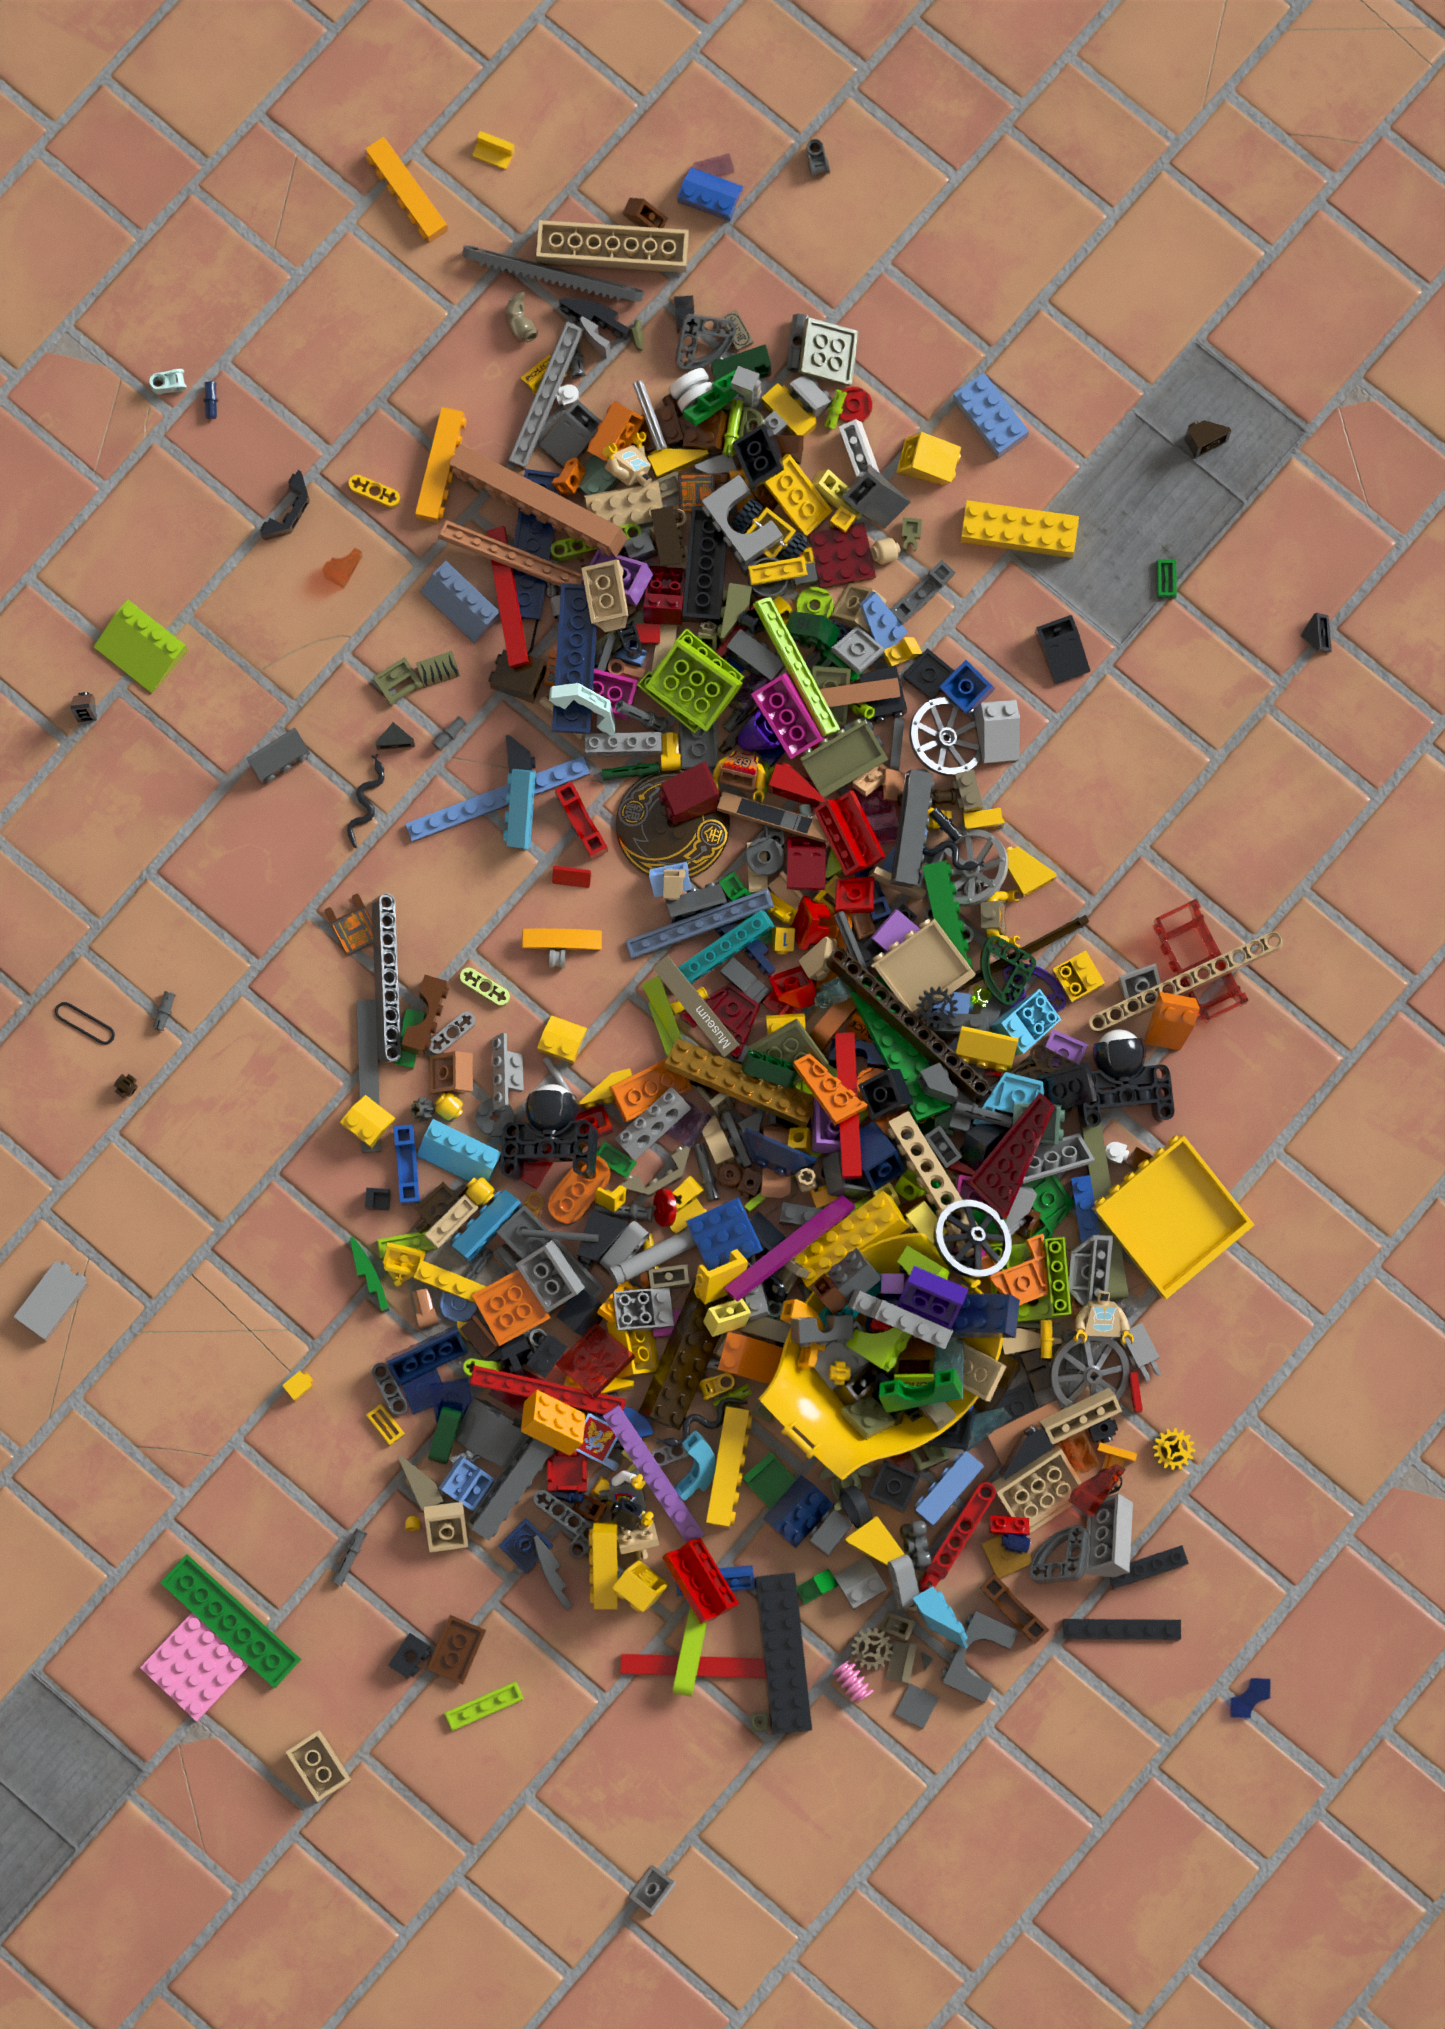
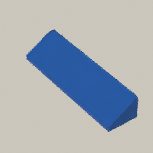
(736, 1577)

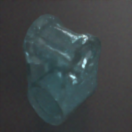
(832, 993)

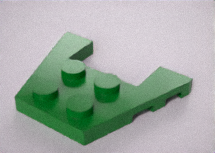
(1051, 1202)

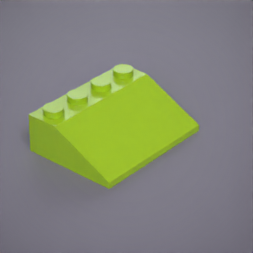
(140, 646)
(693, 684)

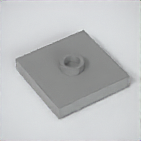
(858, 650)

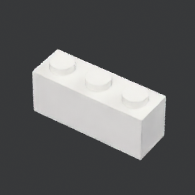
(857, 446)

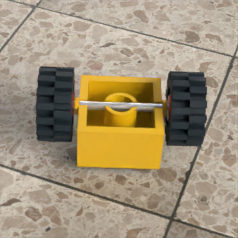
(750, 511)

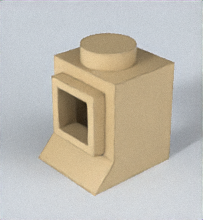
(673, 884)

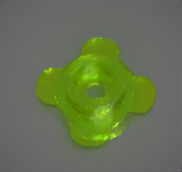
(985, 996)

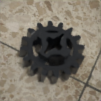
(931, 999)

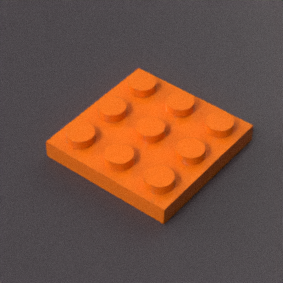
(510, 1307)

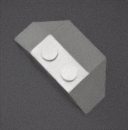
(1090, 1268)

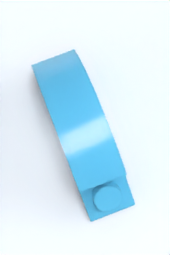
(703, 1467)

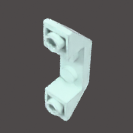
(565, 694)

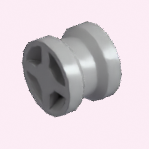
(557, 958)

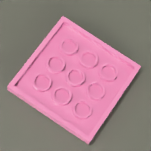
(194, 1667)

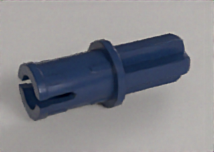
(210, 400)

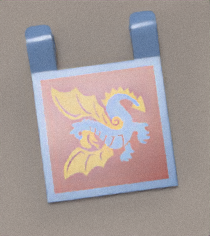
(598, 1441)

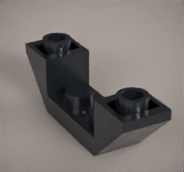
(275, 529)

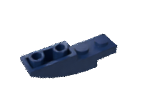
(755, 951)

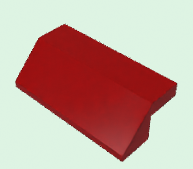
(849, 833)
(700, 1580)

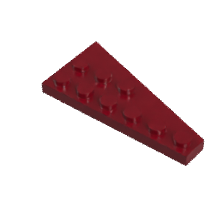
(1006, 1166)

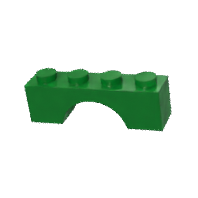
(900, 1396)

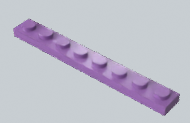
(652, 1474)

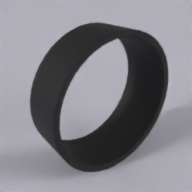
(855, 1506)

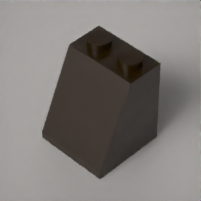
(520, 681)

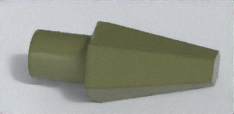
(637, 335)

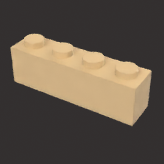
(1080, 1415)

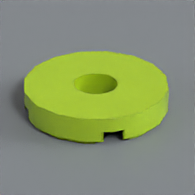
(815, 594)

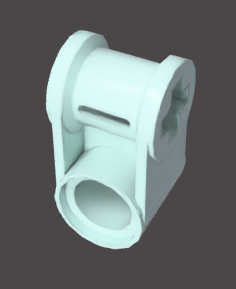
(169, 381)

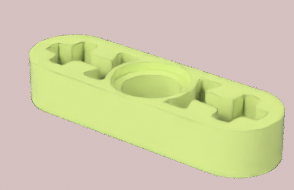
(475, 975)

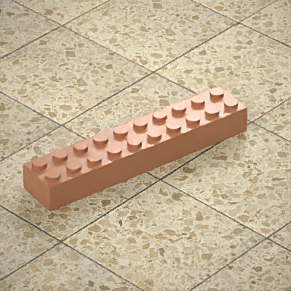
(538, 501)

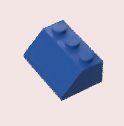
(709, 194)

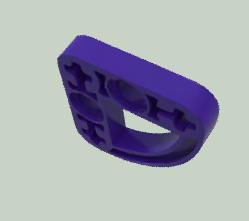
(1045, 976)

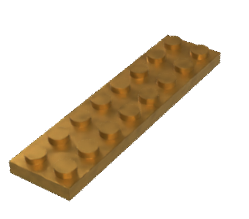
(729, 1079)

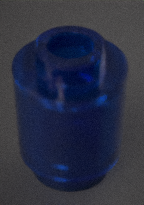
(1016, 1543)

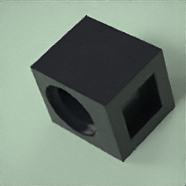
(626, 1513)

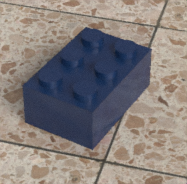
(798, 1511)

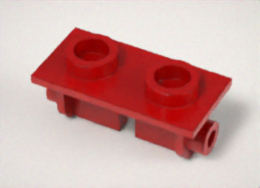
(1009, 1525)

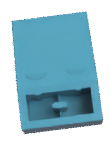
(1027, 1021)
(940, 1616)

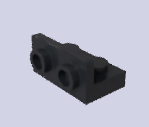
(546, 1355)

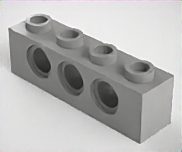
(623, 744)
(653, 1123)

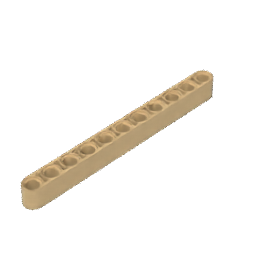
(1192, 974)

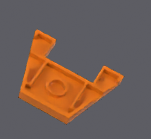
(1026, 1280)

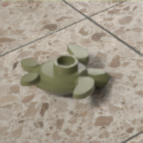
(852, 1479)

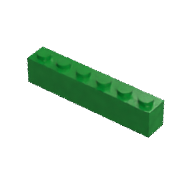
(943, 904)

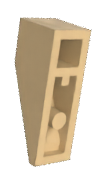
(1024, 1342)

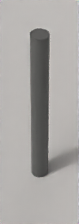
(559, 1235)

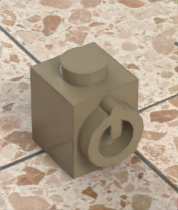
(708, 634)

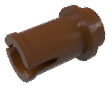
(668, 400)

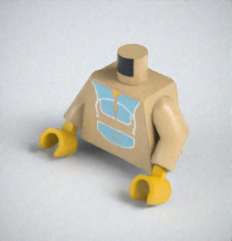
(629, 463)
(1102, 1319)

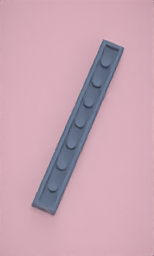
(699, 924)

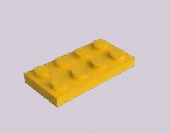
(798, 496)

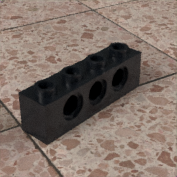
(1151, 1566)

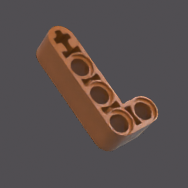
(831, 1023)

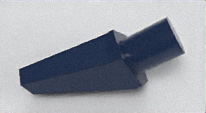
(568, 1496)

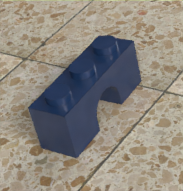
(864, 1049)

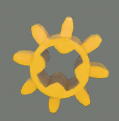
(839, 1372)

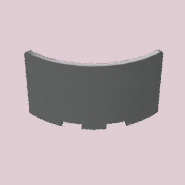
(490, 1432)

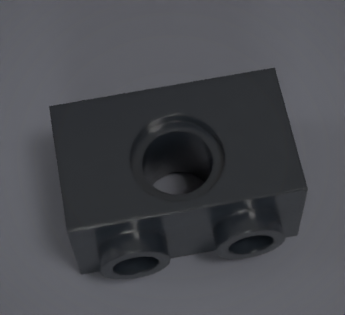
(399, 1662)

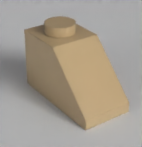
(815, 960)

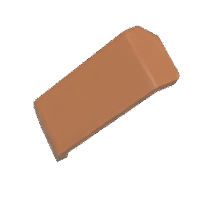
(773, 1184)

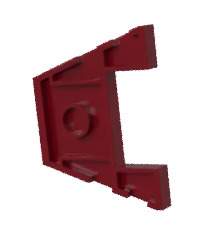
(735, 1012)

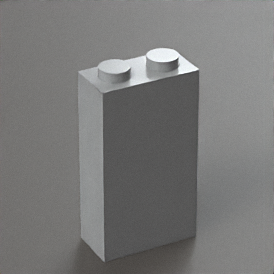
(51, 1300)

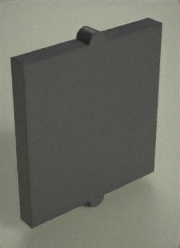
(916, 1706)

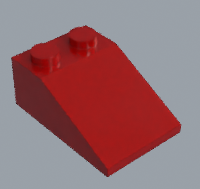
(792, 786)

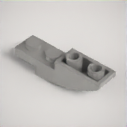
(757, 1298)

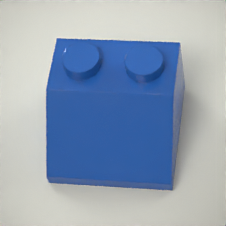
(967, 687)

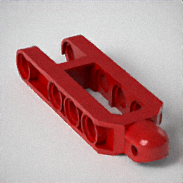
(972, 1515)

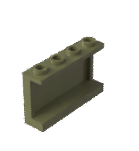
(843, 758)

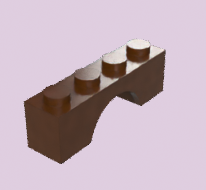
(417, 1037)
(1014, 1609)

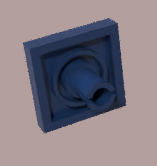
(520, 1546)

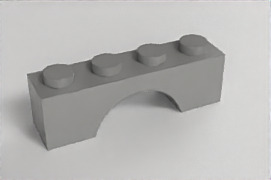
(748, 386)

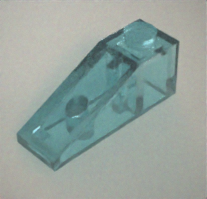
(985, 1424)

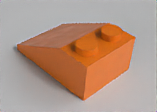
(1171, 1021)
(750, 1358)

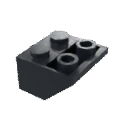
(766, 1233)

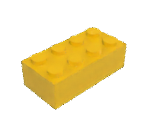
(605, 1565)
(640, 1586)

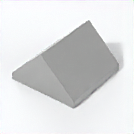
(1139, 981)
(652, 1890)

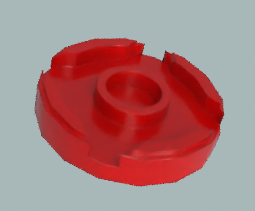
(856, 405)
(665, 1207)

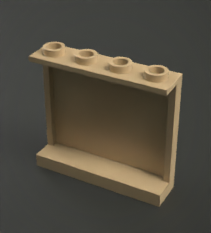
(921, 962)

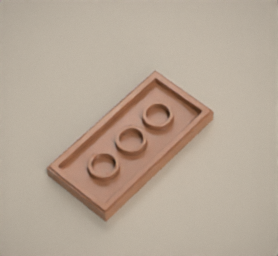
(1006, 1436)

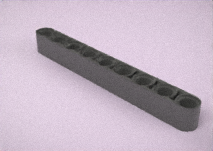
(391, 971)

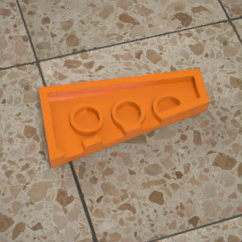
(832, 1096)

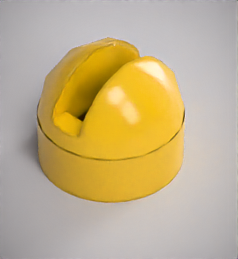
(412, 1523)

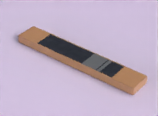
(771, 816)

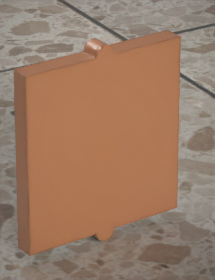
(893, 784)

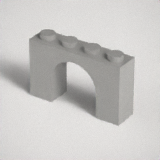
(746, 545)

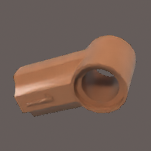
(627, 670)
(425, 1313)

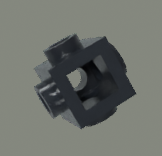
(1098, 1435)

